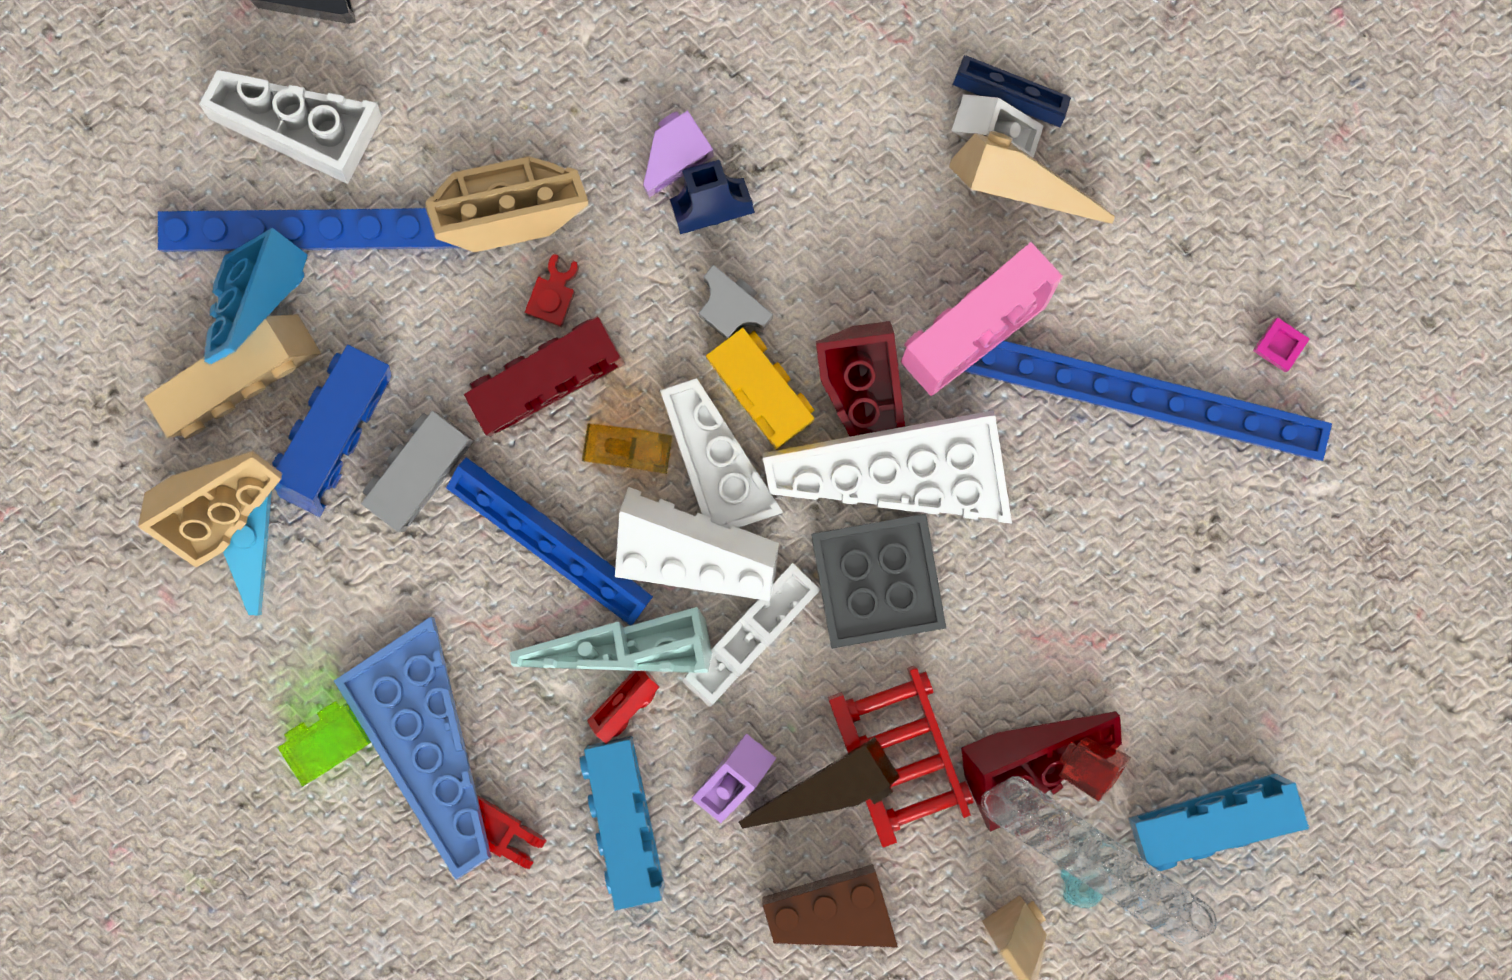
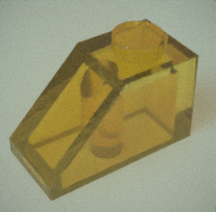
(627, 448)

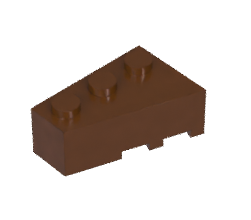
(832, 911)

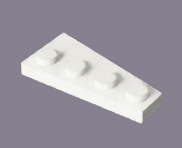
(716, 464)

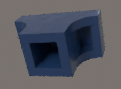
(710, 198)

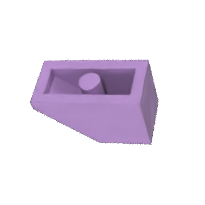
(674, 148)
(734, 778)

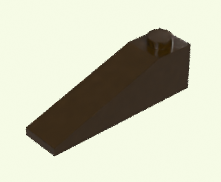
(840, 785)

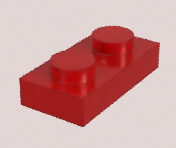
(614, 714)

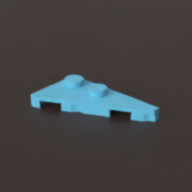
(248, 557)

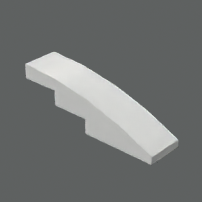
(752, 634)

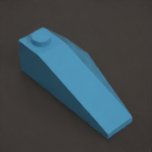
(249, 288)

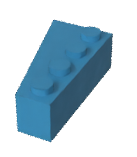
(1219, 821)
(623, 822)

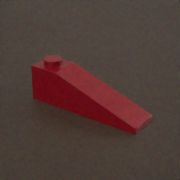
(863, 377)
(1032, 754)

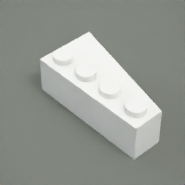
(300, 123)
(691, 551)

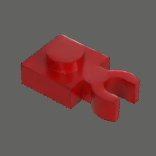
(551, 297)

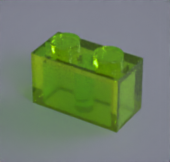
(323, 744)

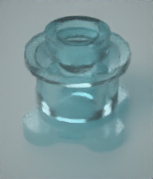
(1074, 897)

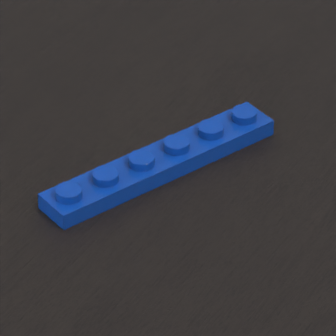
(548, 541)

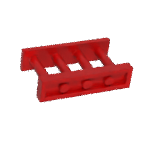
(849, 711)

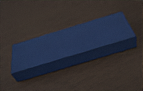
(1016, 91)

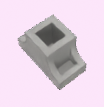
(732, 305)

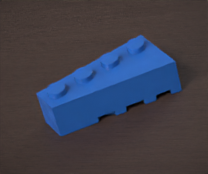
(330, 428)

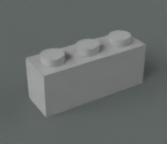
(416, 470)

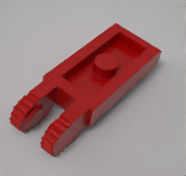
(500, 830)

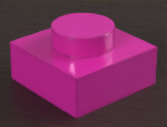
(1281, 344)

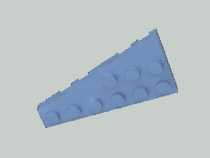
(414, 725)

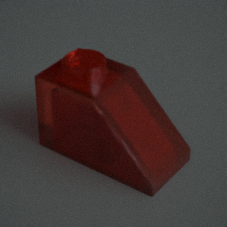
(1093, 767)

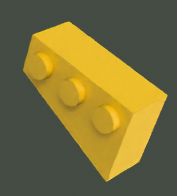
(761, 387)

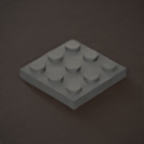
(878, 581)

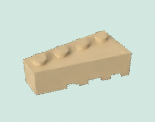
(213, 390)

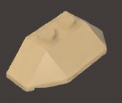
(505, 203)

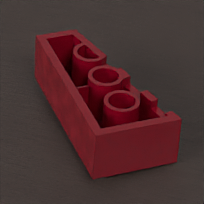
(543, 377)

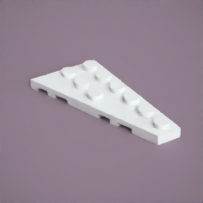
(913, 468)

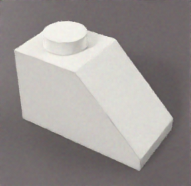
(989, 114)

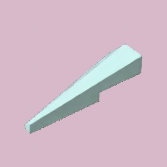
(661, 644)

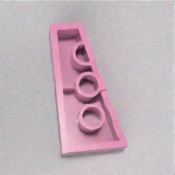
(981, 319)

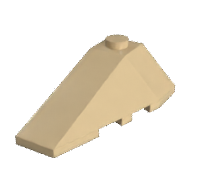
(1002, 169)
(205, 506)
(1019, 936)

